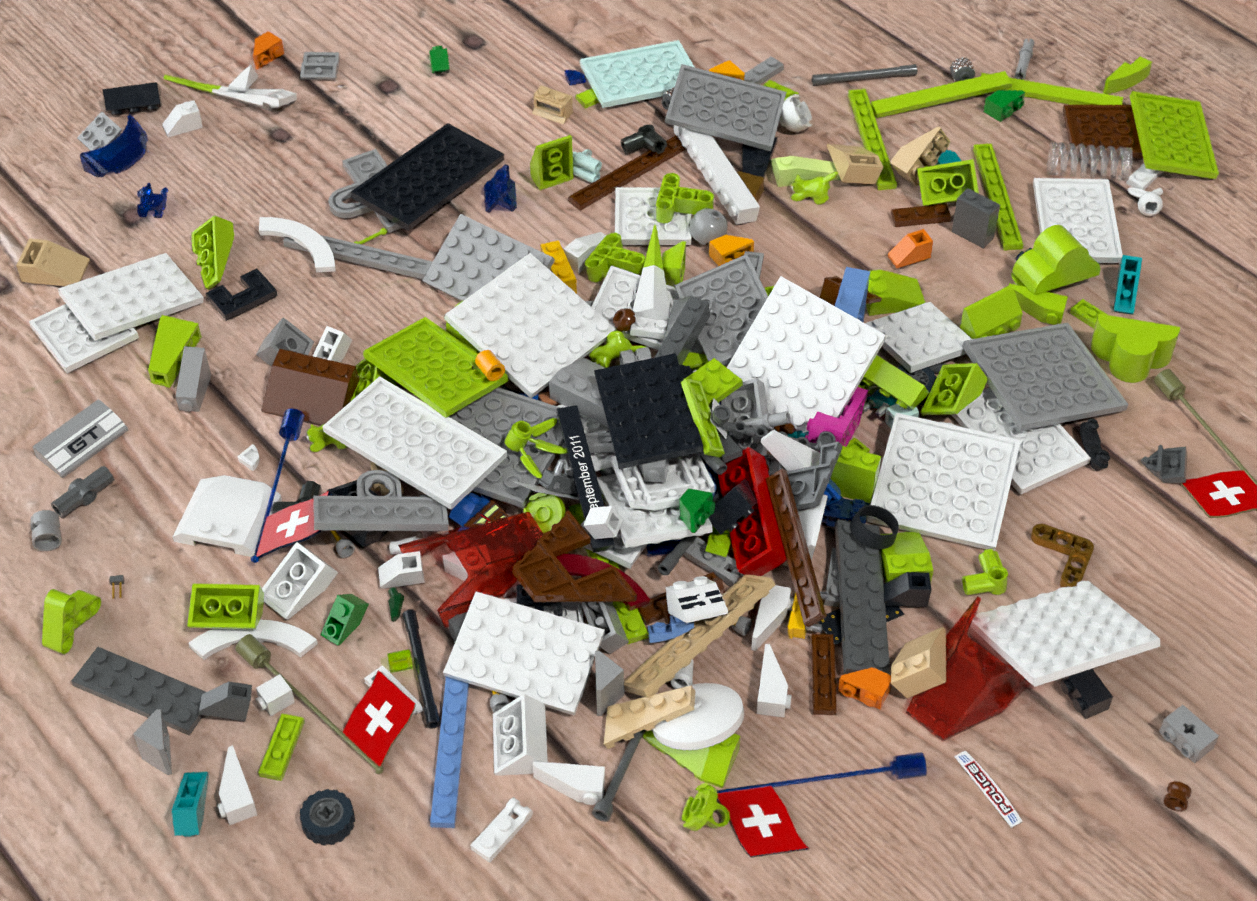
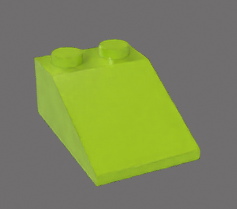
(552, 163)
(946, 181)
(896, 291)
(954, 389)
(906, 555)

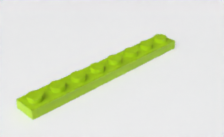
(630, 620)

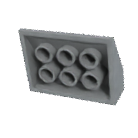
(578, 387)

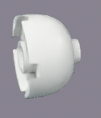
(795, 114)

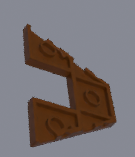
(549, 581)

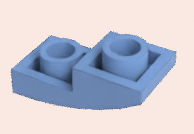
(661, 631)

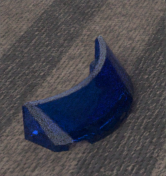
(118, 154)

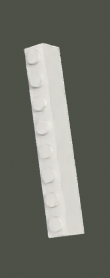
(720, 175)

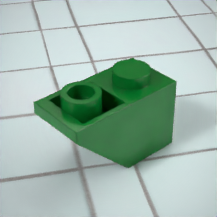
(439, 59)
(1004, 103)
(696, 508)
(344, 618)

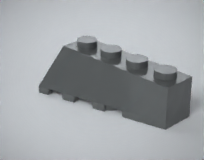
(684, 327)

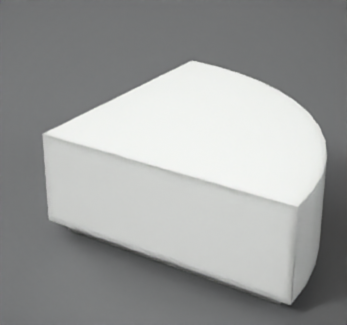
(250, 457)

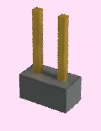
(117, 580)

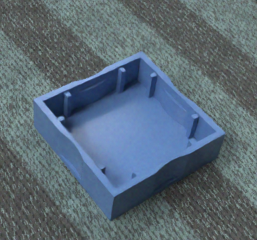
(853, 292)

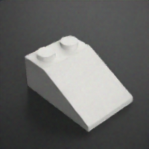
(297, 581)

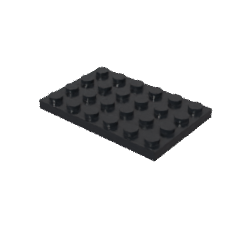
(647, 411)

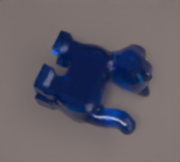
(151, 201)

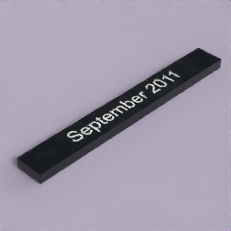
(582, 468)

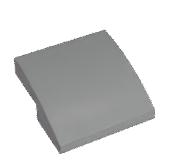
(320, 65)

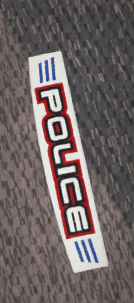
(989, 788)

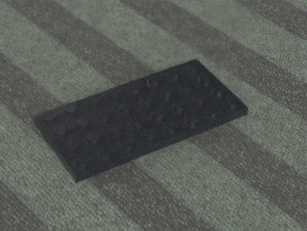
(427, 176)

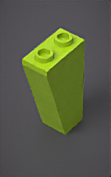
(168, 348)

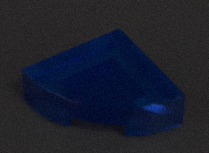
(574, 77)

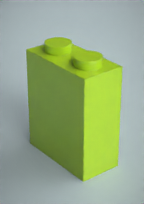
(856, 474)

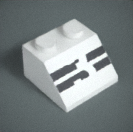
(695, 600)

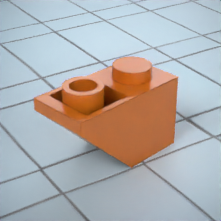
(266, 49)
(911, 249)
(867, 686)

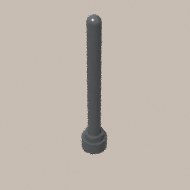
(604, 809)

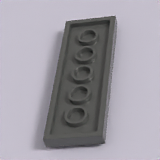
(140, 689)

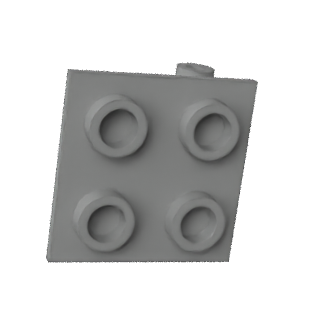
(100, 132)

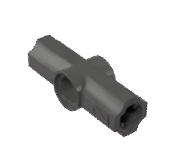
(82, 491)

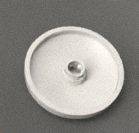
(714, 719)

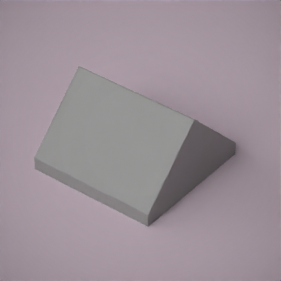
(608, 682)
(154, 742)

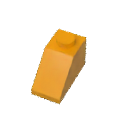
(729, 248)

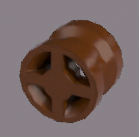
(1177, 796)

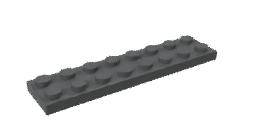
(861, 602)

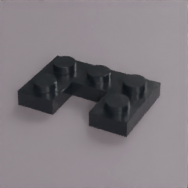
(257, 292)

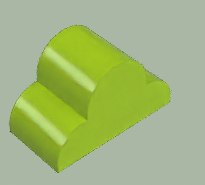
(1055, 261)
(1133, 346)

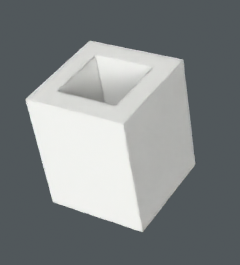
(603, 522)
(274, 695)

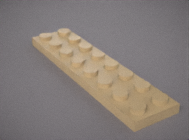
(682, 649)

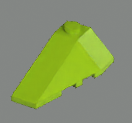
(212, 245)
(709, 763)

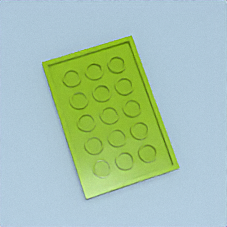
(1173, 135)
(432, 366)

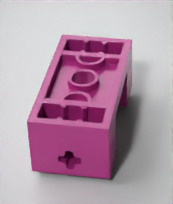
(842, 427)

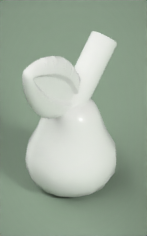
(1149, 202)

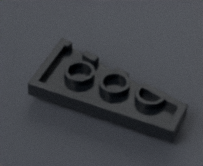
(757, 160)

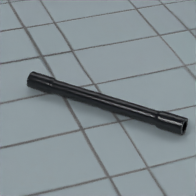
(430, 708)

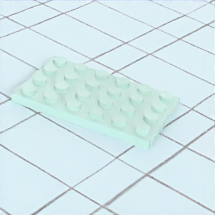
(635, 72)

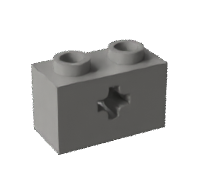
(1188, 734)

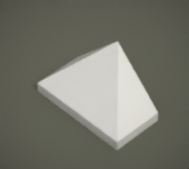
(244, 79)

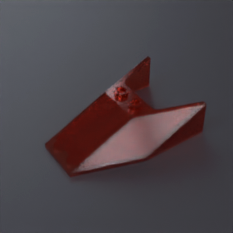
(486, 553)
(974, 689)

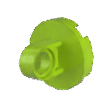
(545, 510)
(700, 809)

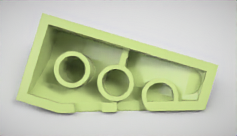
(788, 167)

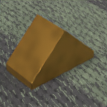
(754, 184)

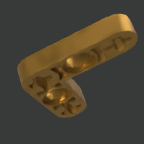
(1075, 554)

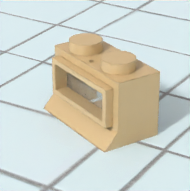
(552, 104)

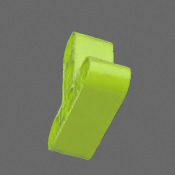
(680, 199)
(611, 253)
(63, 615)

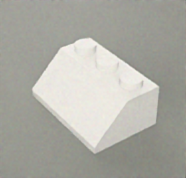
(811, 522)
(519, 736)

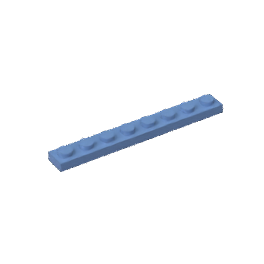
(449, 754)

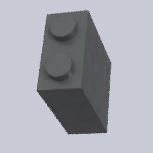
(975, 218)

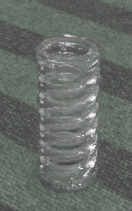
(1060, 148)

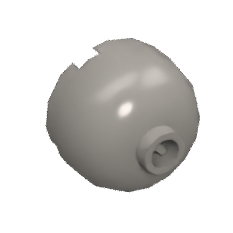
(708, 225)

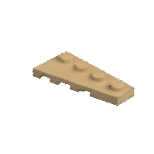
(645, 713)

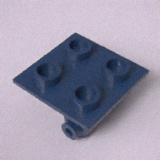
(843, 509)

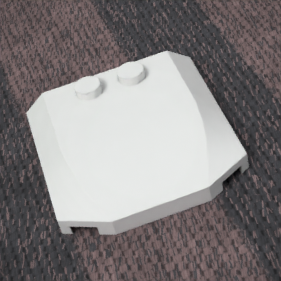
(682, 473)
(226, 514)

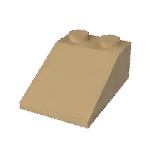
(920, 664)

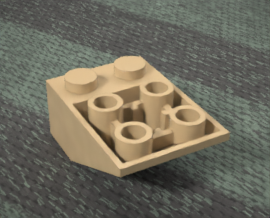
(920, 153)
(855, 163)
(50, 264)

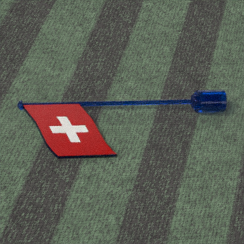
(296, 521)
(763, 820)

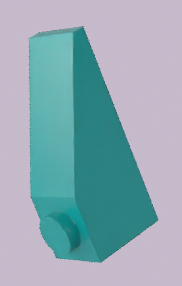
(1127, 284)
(190, 804)

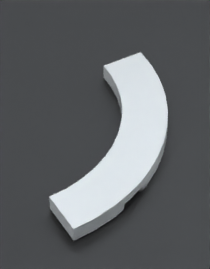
(302, 235)
(267, 630)

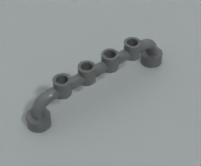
(722, 414)

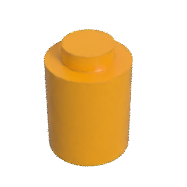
(490, 365)

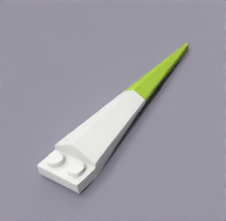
(261, 98)
(651, 300)

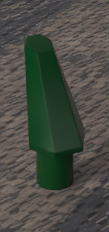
(395, 603)

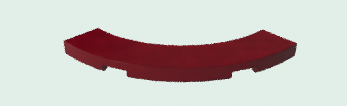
(584, 566)

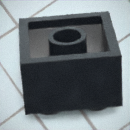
(733, 506)

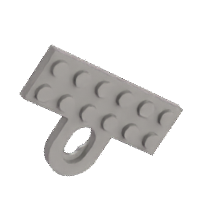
(359, 169)
(379, 512)

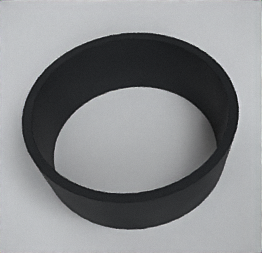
(869, 538)

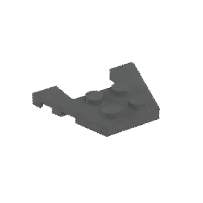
(810, 482)

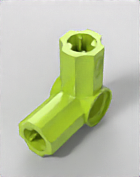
(992, 580)

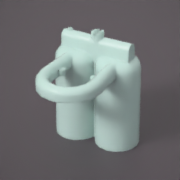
(585, 166)

